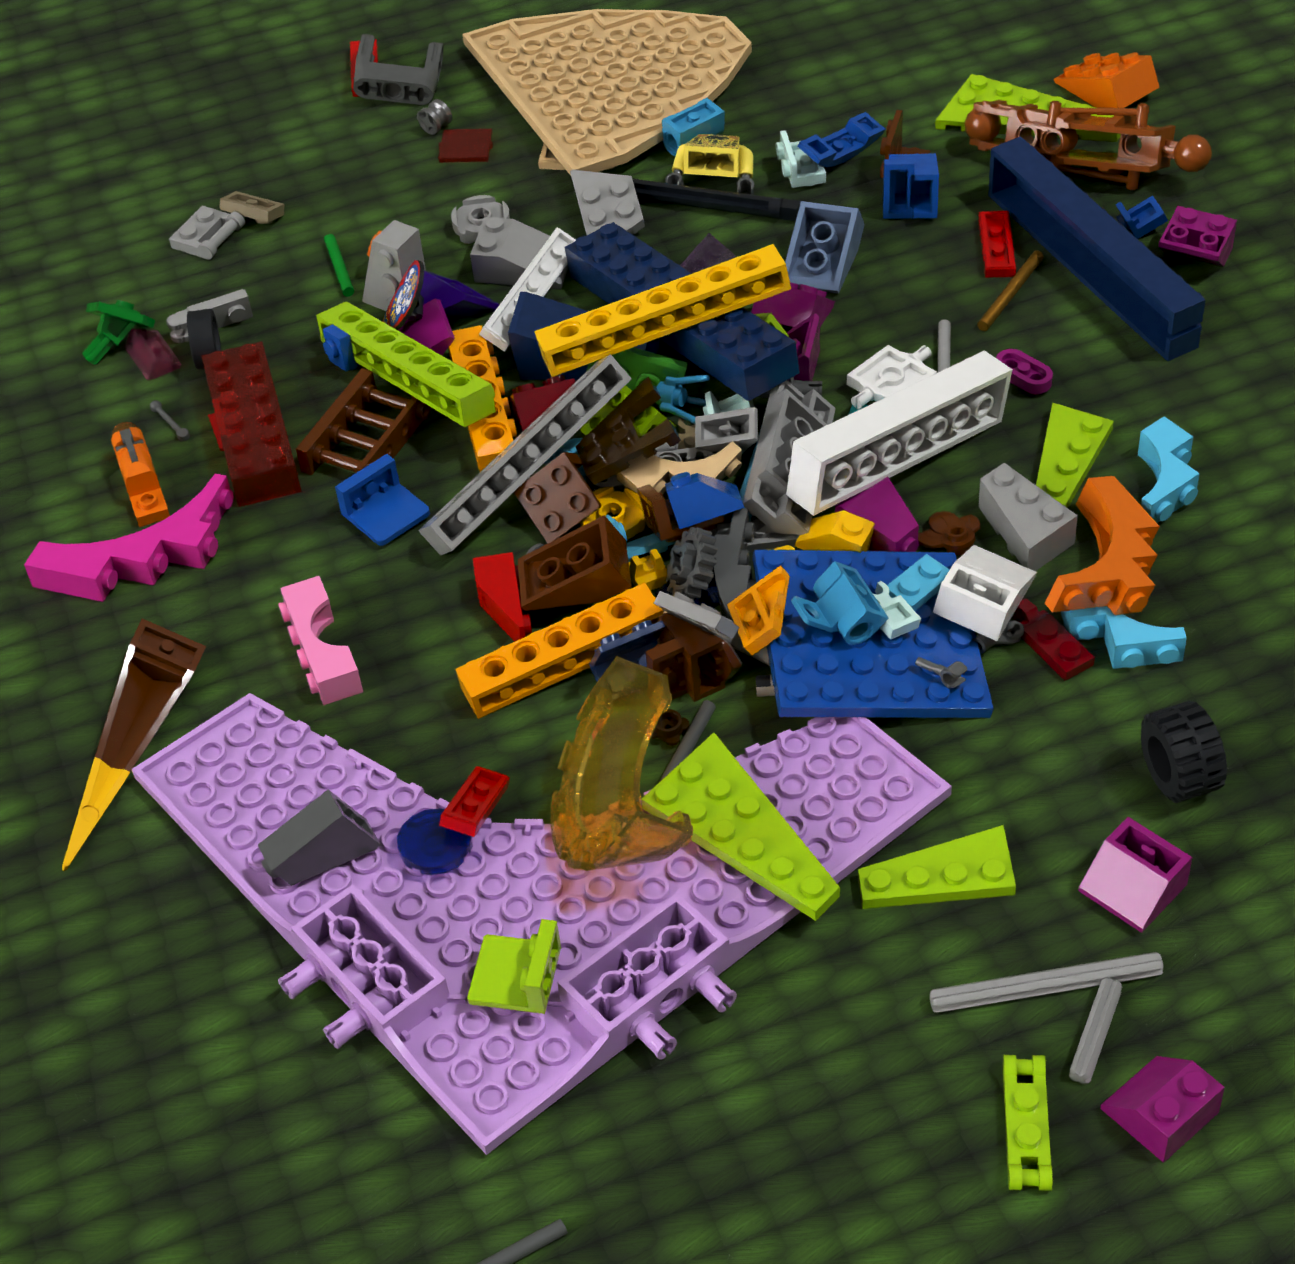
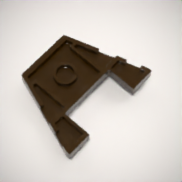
(618, 439)

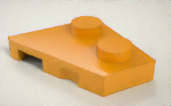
(761, 610)

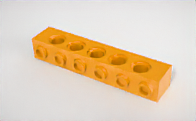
(495, 431)
(552, 652)

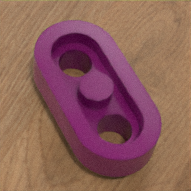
(1027, 372)

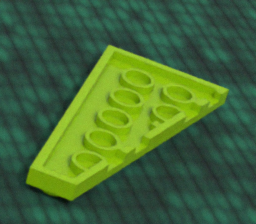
(980, 89)

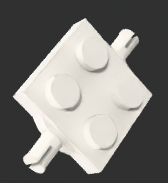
(888, 373)

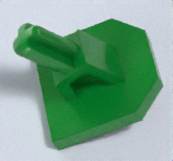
(113, 326)

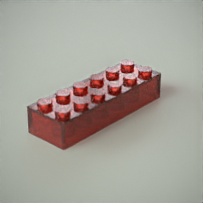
(251, 424)

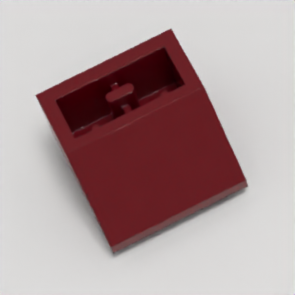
(530, 402)

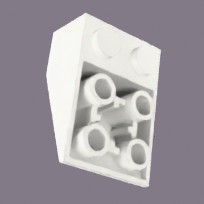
(983, 591)

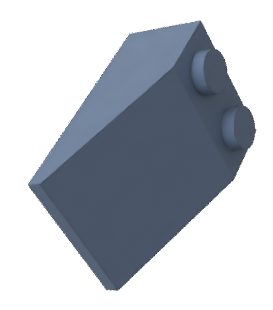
(823, 245)

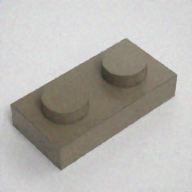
(254, 207)

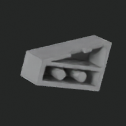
(389, 260)
(1026, 517)

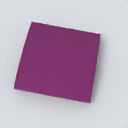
(432, 329)

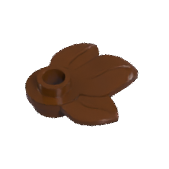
(950, 532)

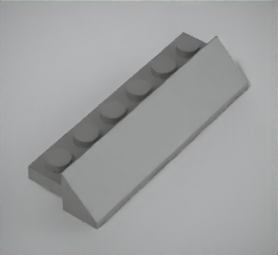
(786, 419)

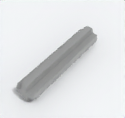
(1095, 1031)

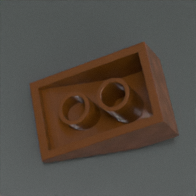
(575, 568)

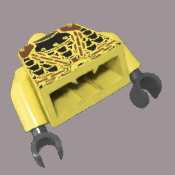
(714, 157)

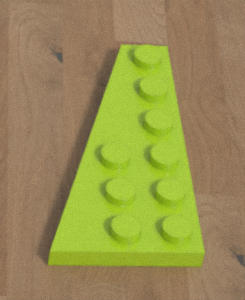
(742, 827)

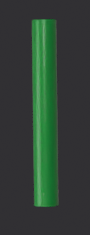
(339, 265)

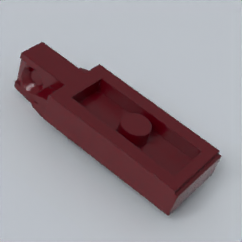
(1052, 641)

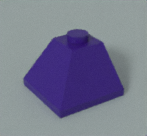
(455, 297)

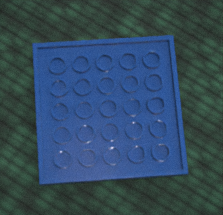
(827, 677)

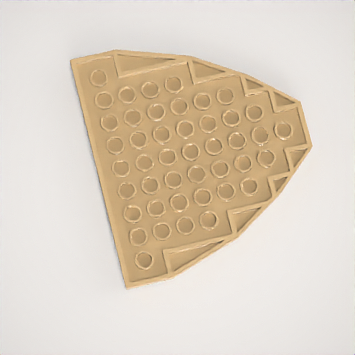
(608, 76)

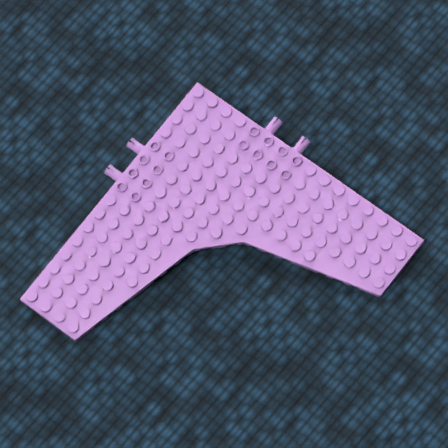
(409, 941)

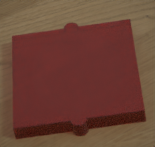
(465, 145)

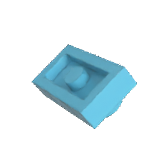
(919, 581)

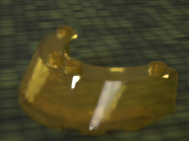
(598, 806)

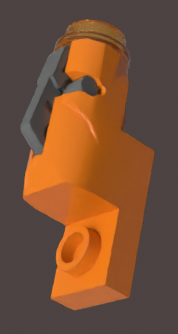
(139, 474)

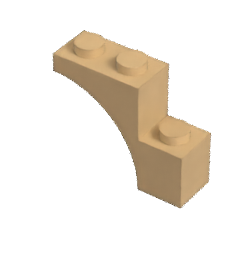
(659, 471)

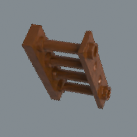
(350, 409)

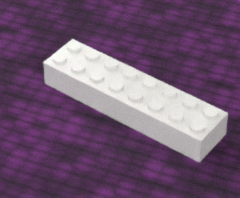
(897, 432)

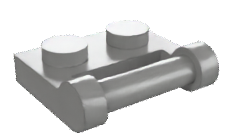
(206, 231)

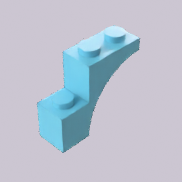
(1167, 453)
(1127, 640)

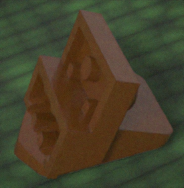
(692, 658)

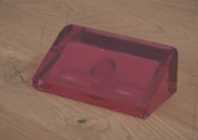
(151, 353)

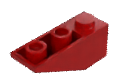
(499, 594)

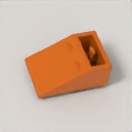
(1110, 79)

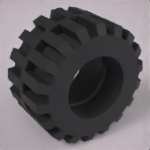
(1183, 751)

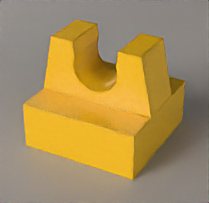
(648, 570)

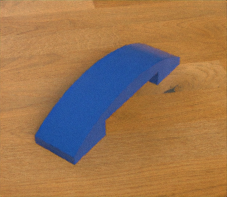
(845, 143)

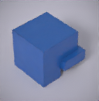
(910, 186)

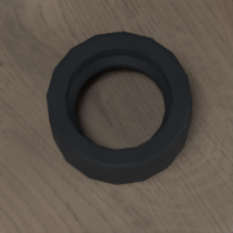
(202, 334)

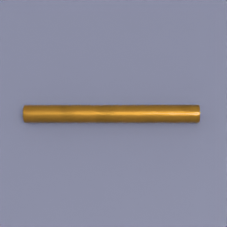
(1010, 290)

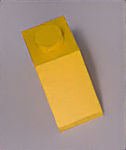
(837, 533)

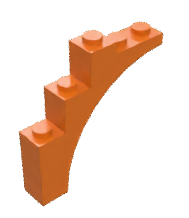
(1125, 558)

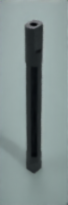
(717, 199)

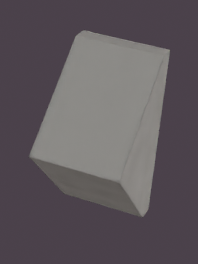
(719, 429)

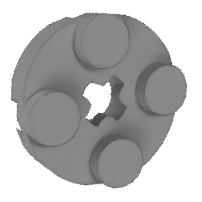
(466, 221)

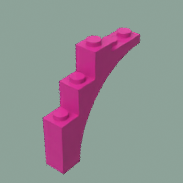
(140, 557)

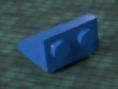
(379, 503)

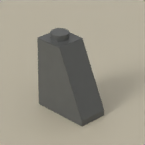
(317, 840)

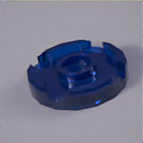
(431, 846)

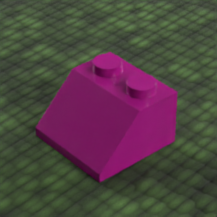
(1165, 1104)

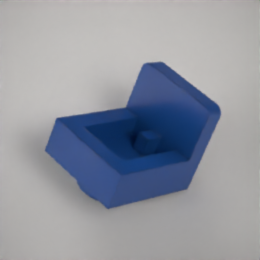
(1142, 217)
(339, 348)

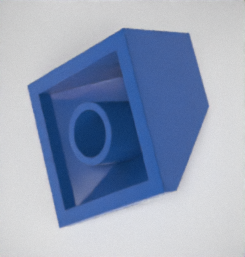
(701, 498)

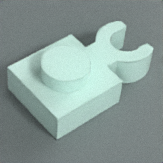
(900, 614)

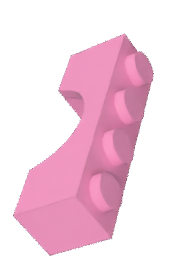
(330, 666)

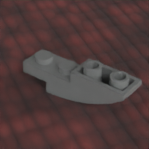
(732, 569)

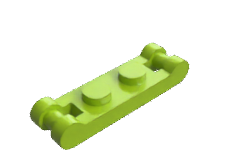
(1027, 1123)

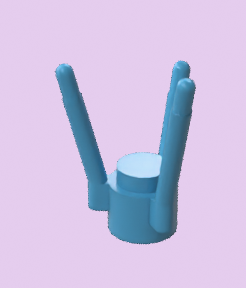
(676, 396)

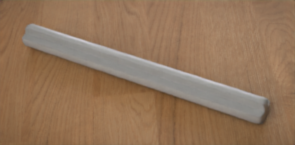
(1045, 982)

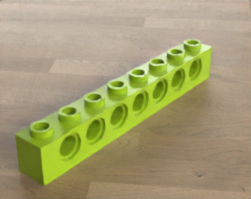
(412, 365)

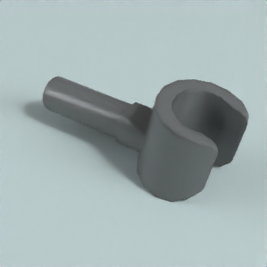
(949, 675)

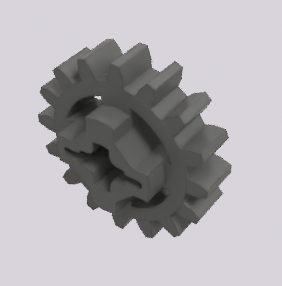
(692, 563)

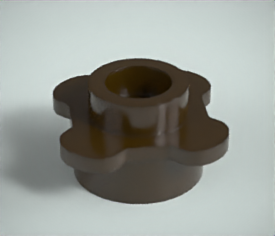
(676, 724)

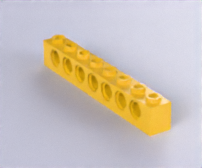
(663, 310)

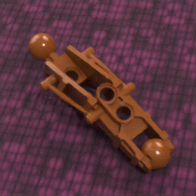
(1157, 148)

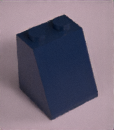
(530, 315)

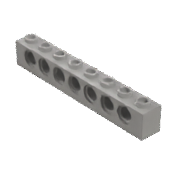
(524, 455)

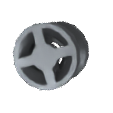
(434, 116)

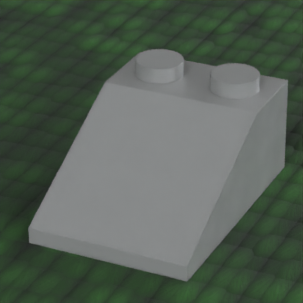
(505, 251)

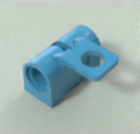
(685, 125)
(843, 605)

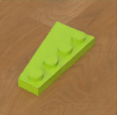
(1070, 450)
(945, 872)

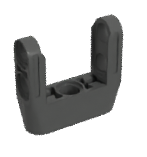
(393, 81)

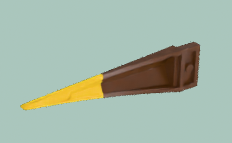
(148, 687)

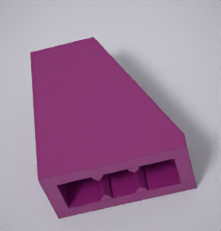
(894, 524)

